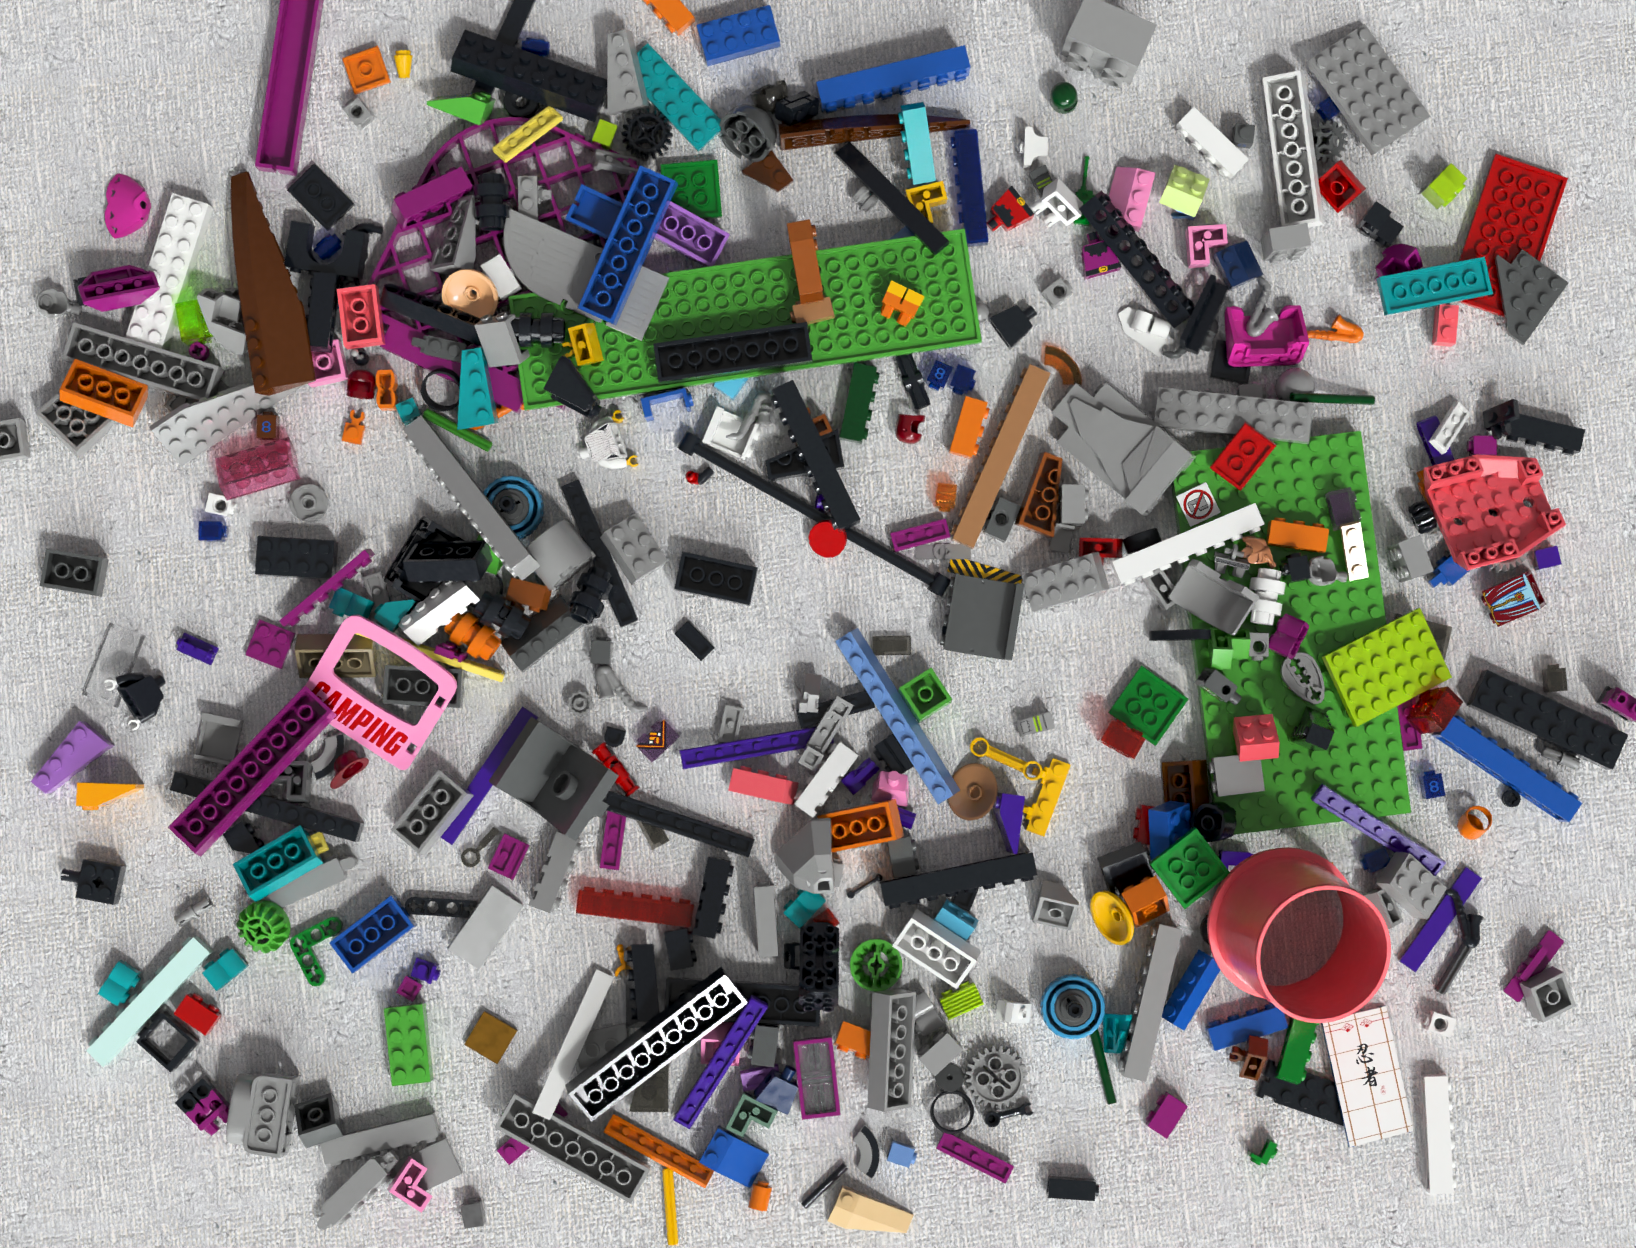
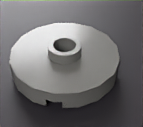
(302, 495)

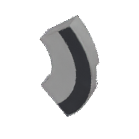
(333, 749)
(868, 1151)

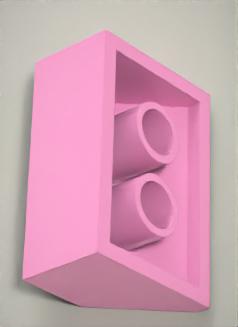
(1131, 193)

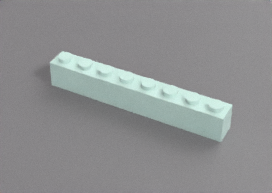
(149, 1001)

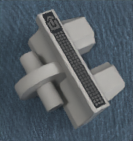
(1239, 564)

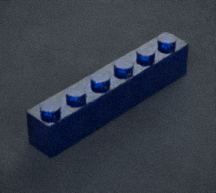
(970, 186)

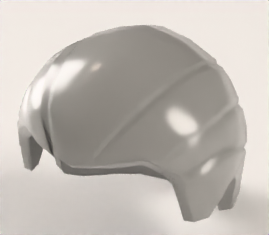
(55, 303)
(1324, 571)

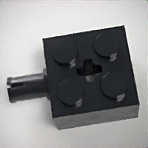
(88, 884)

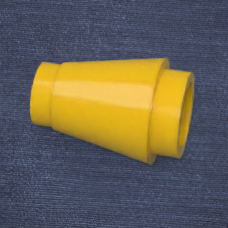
(403, 63)

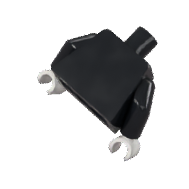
(140, 694)

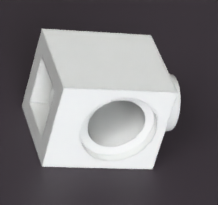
(214, 500)
(1447, 1023)

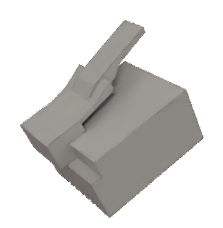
(810, 700)

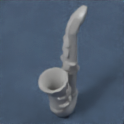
(1260, 321)
(761, 408)
(608, 682)

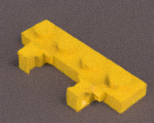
(1052, 783)

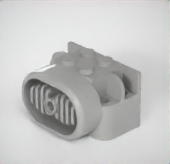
(263, 1113)

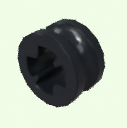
(1514, 803)

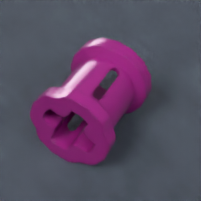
(194, 349)

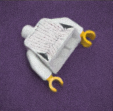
(606, 444)

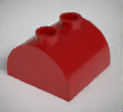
(1340, 186)

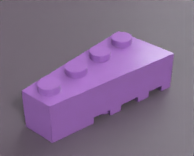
(72, 756)

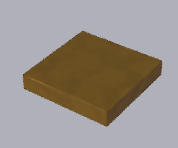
(490, 1037)

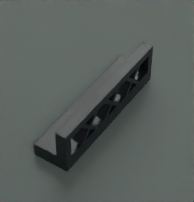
(1203, 316)

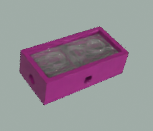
(816, 1077)

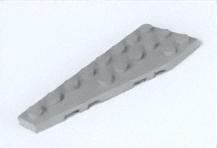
(201, 425)

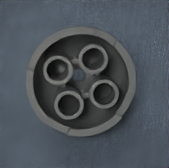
(757, 128)

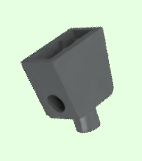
(1213, 682)

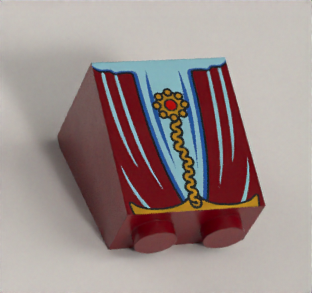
(1513, 598)

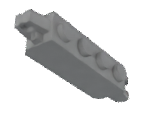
(316, 880)
(357, 1190)

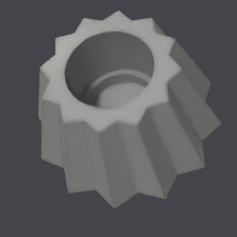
(579, 703)

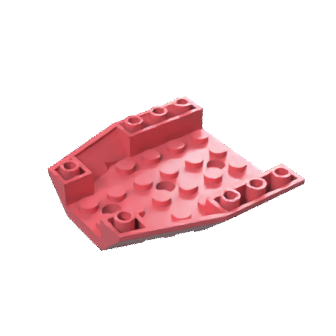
(1486, 482)

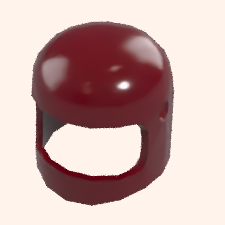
(361, 384)
(907, 428)

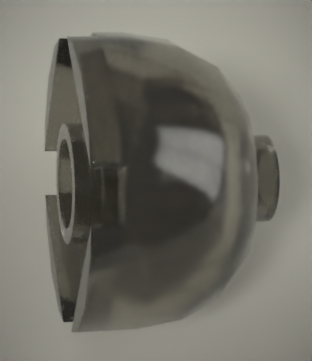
(769, 94)

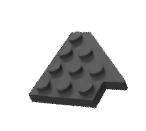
(1526, 293)

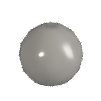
(1294, 381)

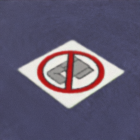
(1198, 504)

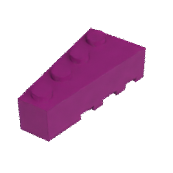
(430, 196)

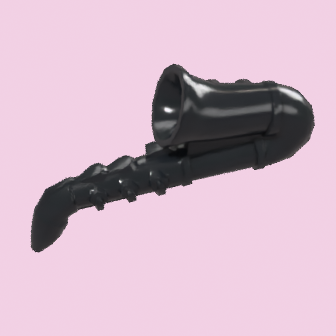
(1469, 929)

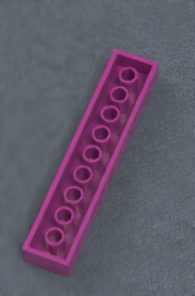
(252, 771)

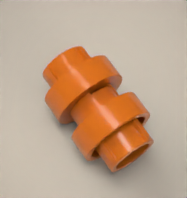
(480, 640)

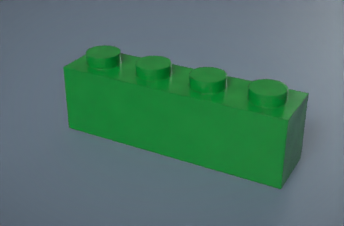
(1296, 1051)

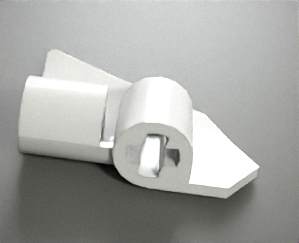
(1145, 329)

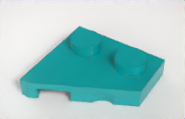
(1115, 1031)

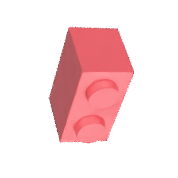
(1445, 325)

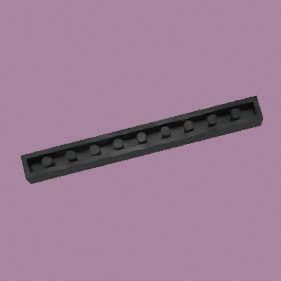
(280, 810)

